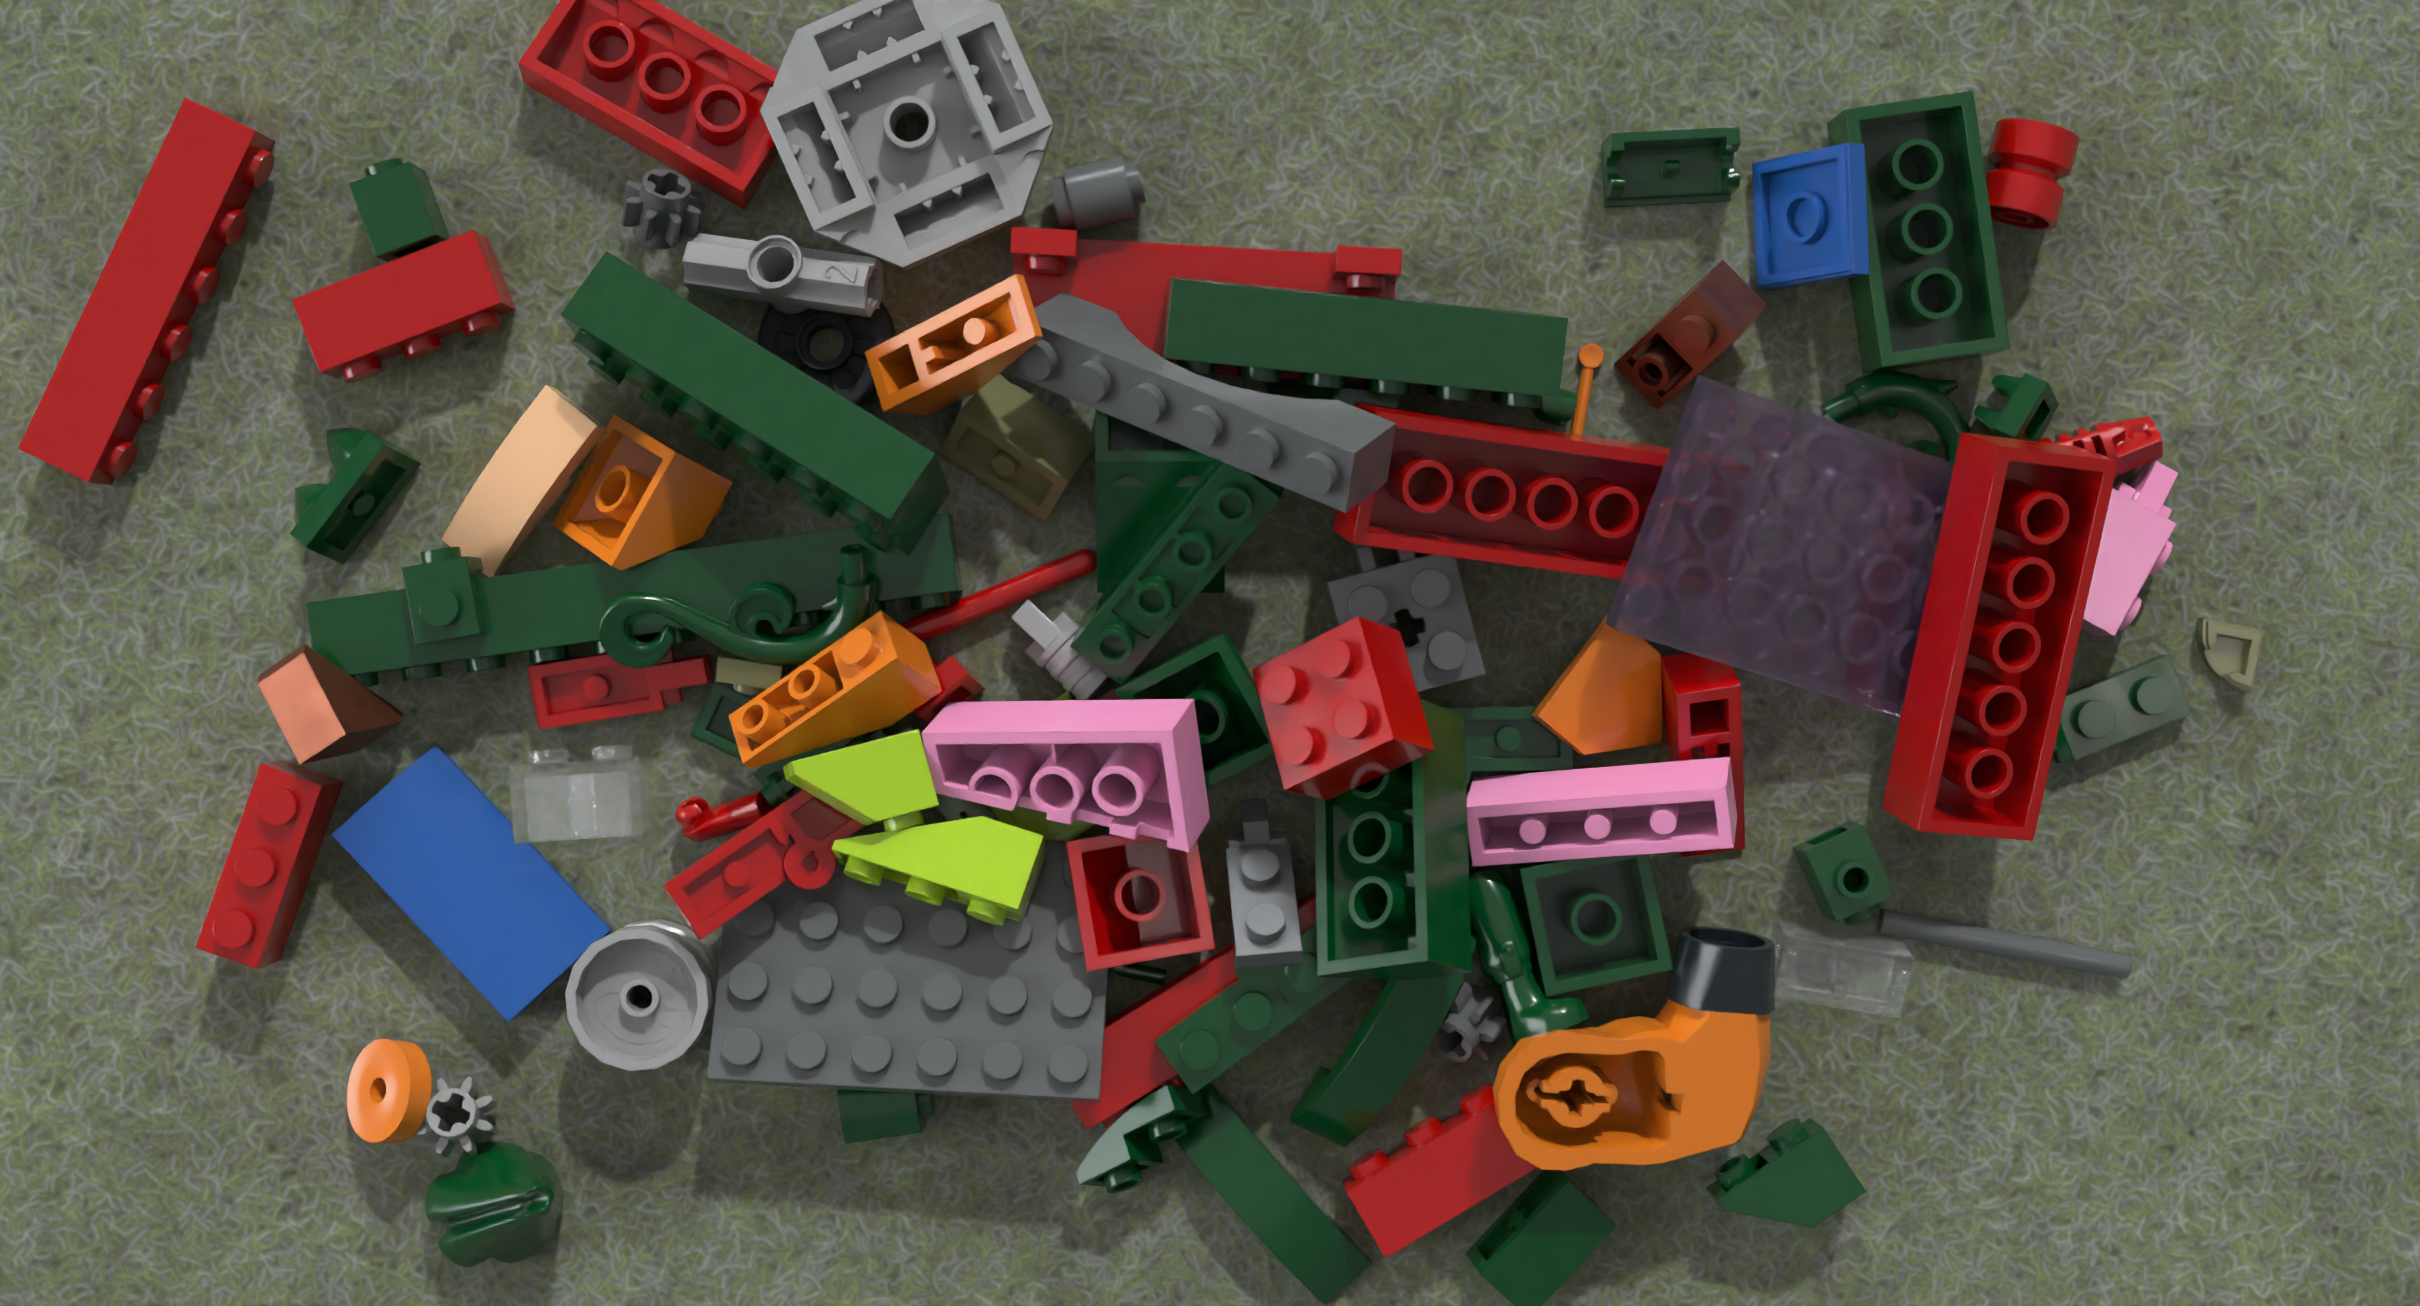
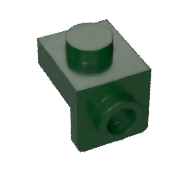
(444, 596)

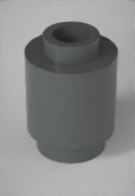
(1097, 194)

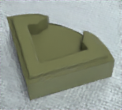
(2230, 651)

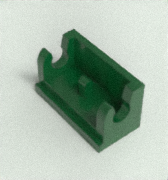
(1669, 167)
(1540, 1239)

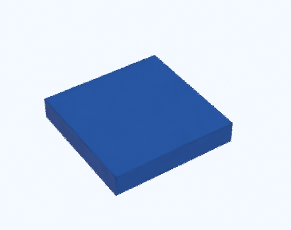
(1811, 217)

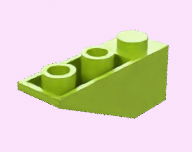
(961, 860)

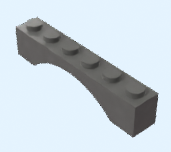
(1294, 442)

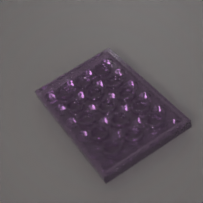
(1787, 548)

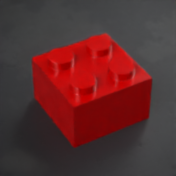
(1342, 709)

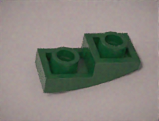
(1133, 1139)

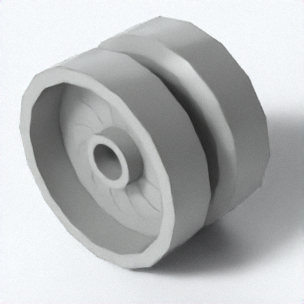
(633, 1030)

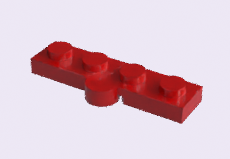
(782, 845)

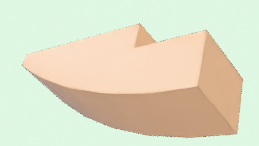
(523, 479)

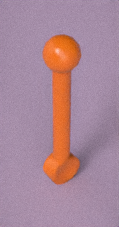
(1589, 357)

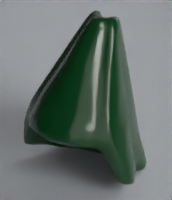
(495, 1204)

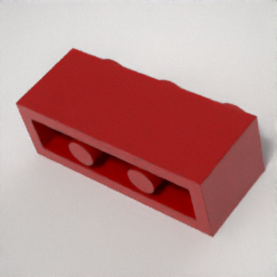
(404, 307)
(269, 864)
(1434, 1173)

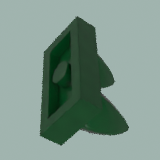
(366, 481)

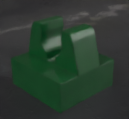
(2026, 412)

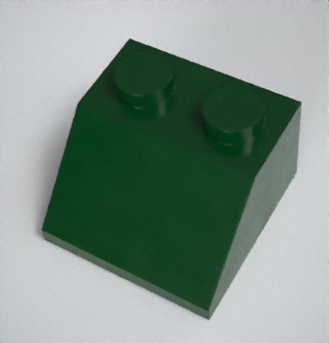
(1225, 700)

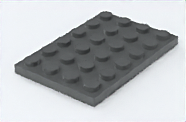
(910, 994)

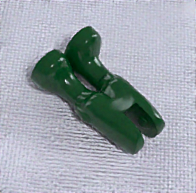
(1507, 961)

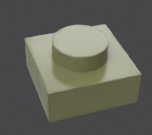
(747, 675)

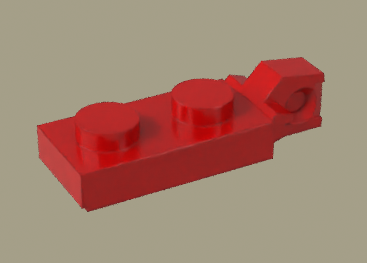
(602, 688)

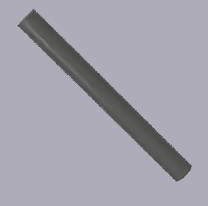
(2004, 943)

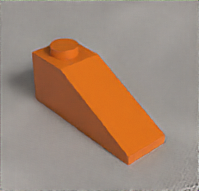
(955, 350)

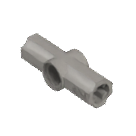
(816, 282)

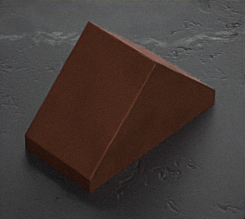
(323, 707)

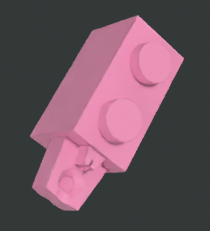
(2130, 549)

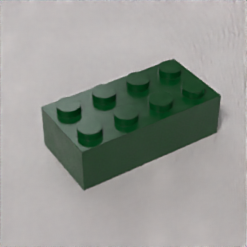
(1930, 235)

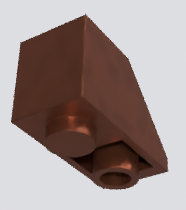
(1691, 334)

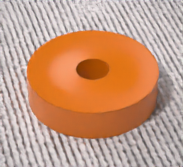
(389, 1091)

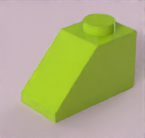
(871, 780)

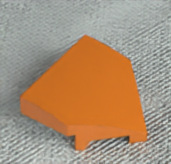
(1607, 695)

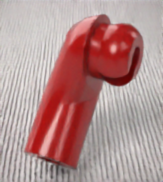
(707, 823)

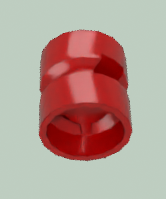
(2028, 163)

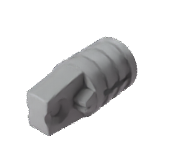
(1054, 653)

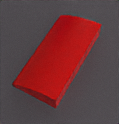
(659, 88)

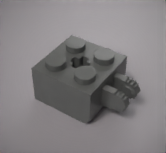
(1427, 591)

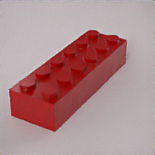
(1507, 494)
(1998, 636)

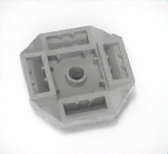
(866, 69)

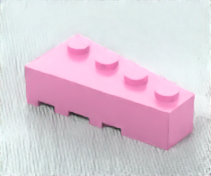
(1079, 760)

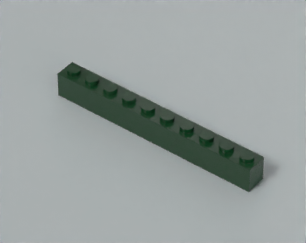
(563, 605)

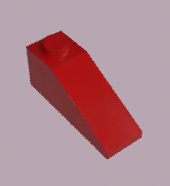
(1704, 721)

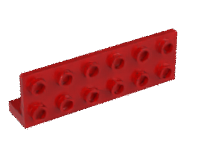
(1134, 274)

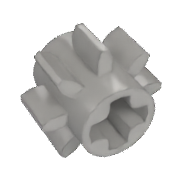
(458, 1134)

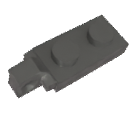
(1262, 892)

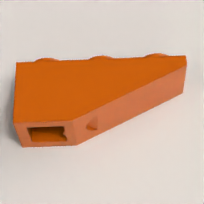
(840, 693)

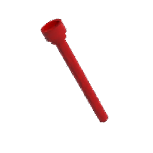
(1002, 595)

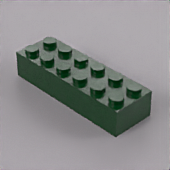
(1363, 337)
(756, 404)

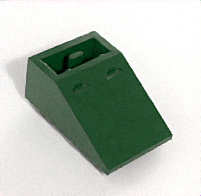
(1136, 489)

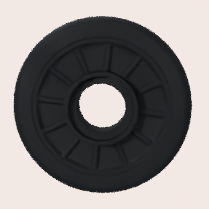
(849, 372)

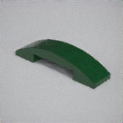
(1377, 1058)
(1271, 1199)

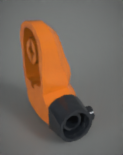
(1645, 1083)

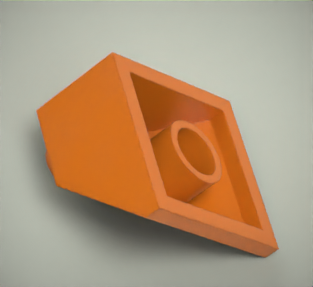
(639, 498)

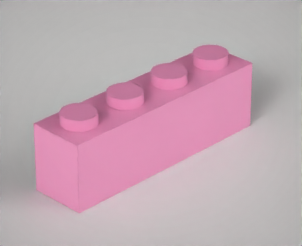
(1602, 812)

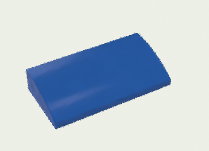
(468, 885)

